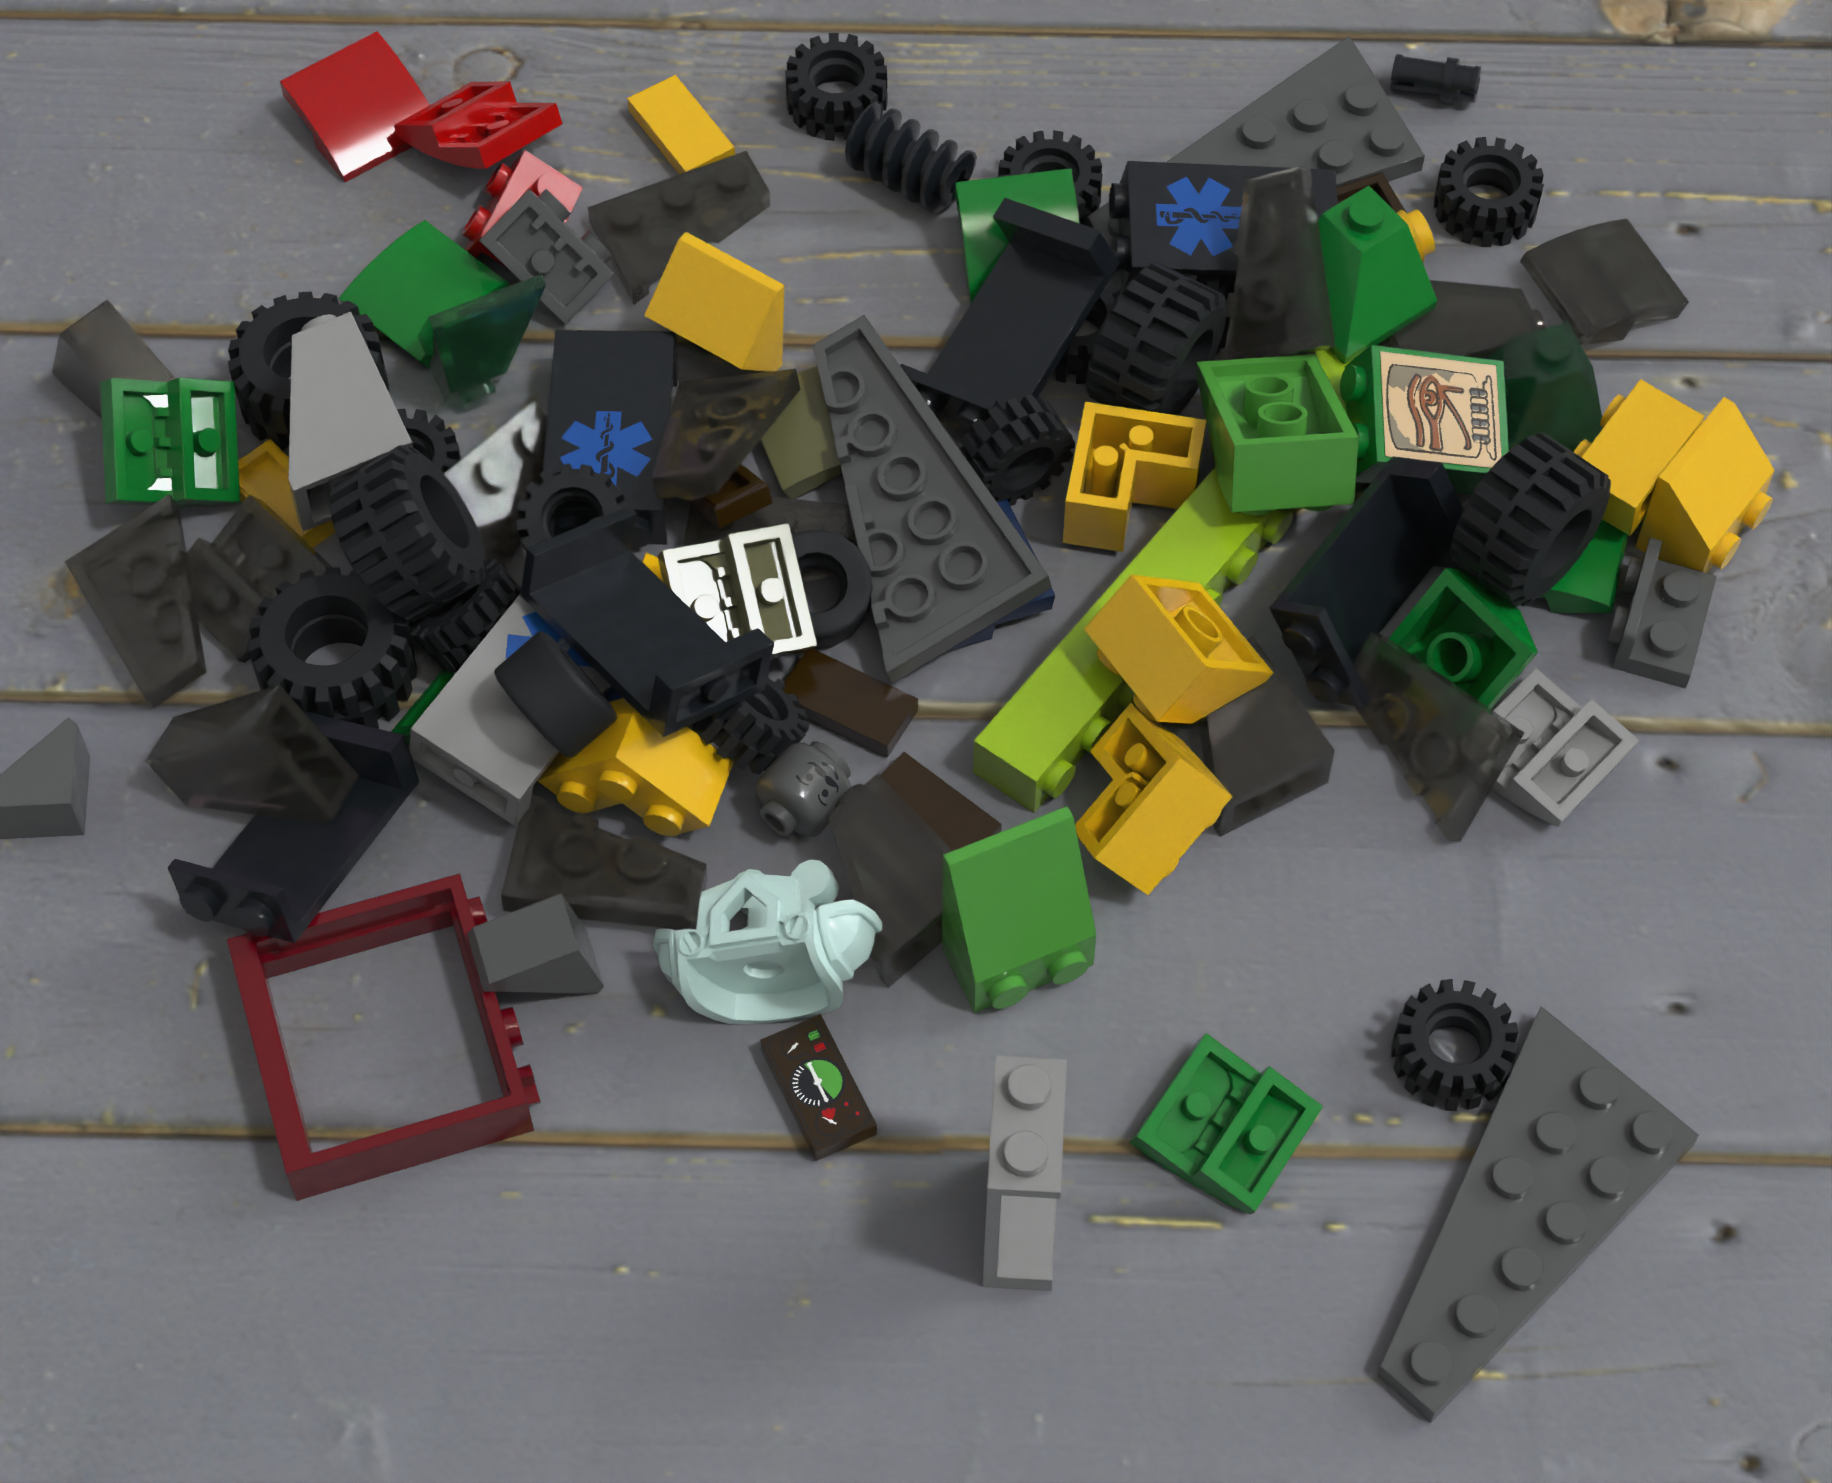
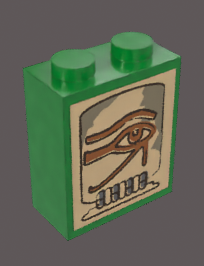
(1427, 410)

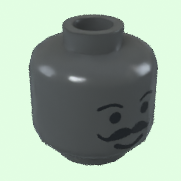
(802, 789)

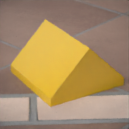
(721, 305)

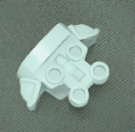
(785, 959)

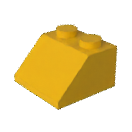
(1709, 493)
(1174, 649)

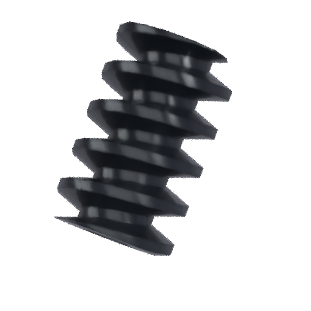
(906, 161)

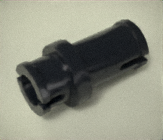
(1436, 78)

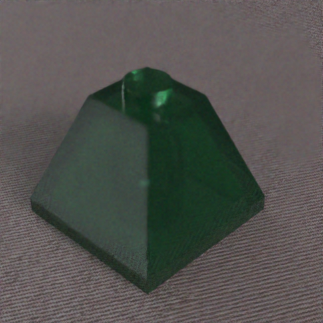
(478, 339)
(1549, 387)

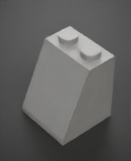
(336, 413)

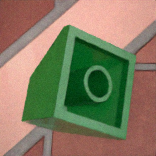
(1371, 273)
(1468, 635)

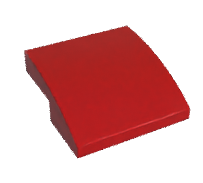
(354, 104)
(478, 125)

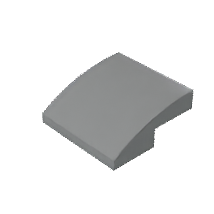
(1562, 750)

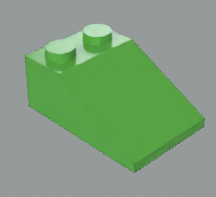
(1278, 434)
(1017, 911)

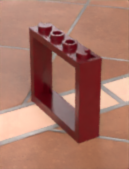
(345, 933)

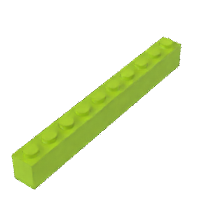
(1075, 698)

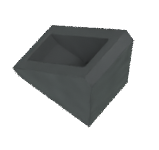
(47, 787)
(536, 951)

